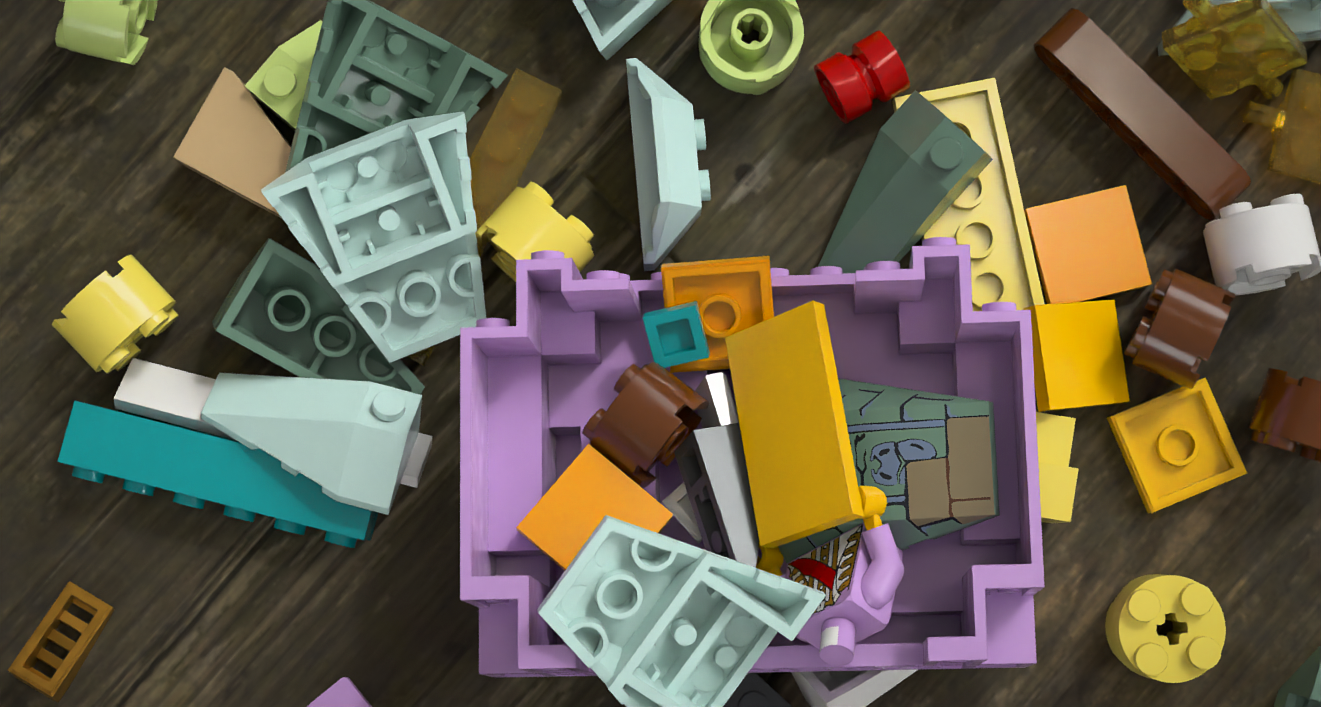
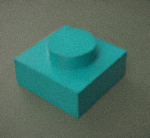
(676, 335)

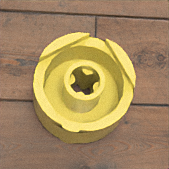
(529, 225)
(115, 314)
(1187, 649)

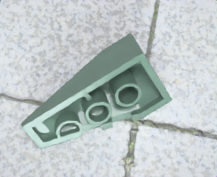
(904, 187)
(303, 324)

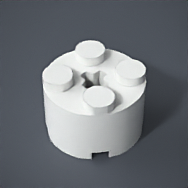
(1262, 245)

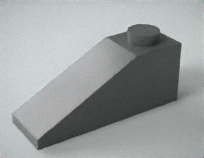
(720, 491)

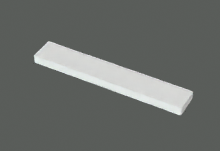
(181, 395)

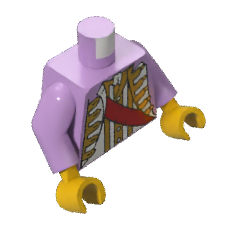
(855, 573)

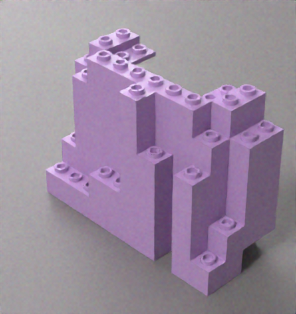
(914, 328)

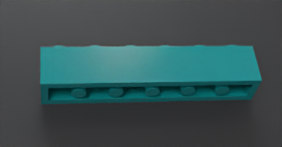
(204, 469)

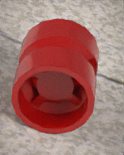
(865, 75)

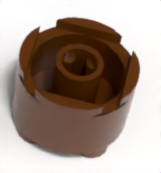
(1182, 328)
(1289, 414)
(645, 421)

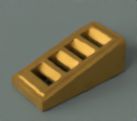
(67, 669)

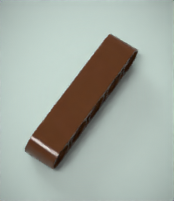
(1142, 114)

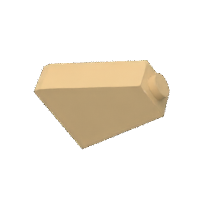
(235, 142)

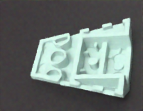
(393, 229)
(669, 617)

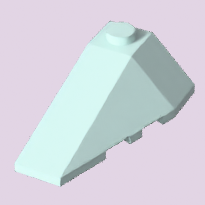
(333, 431)

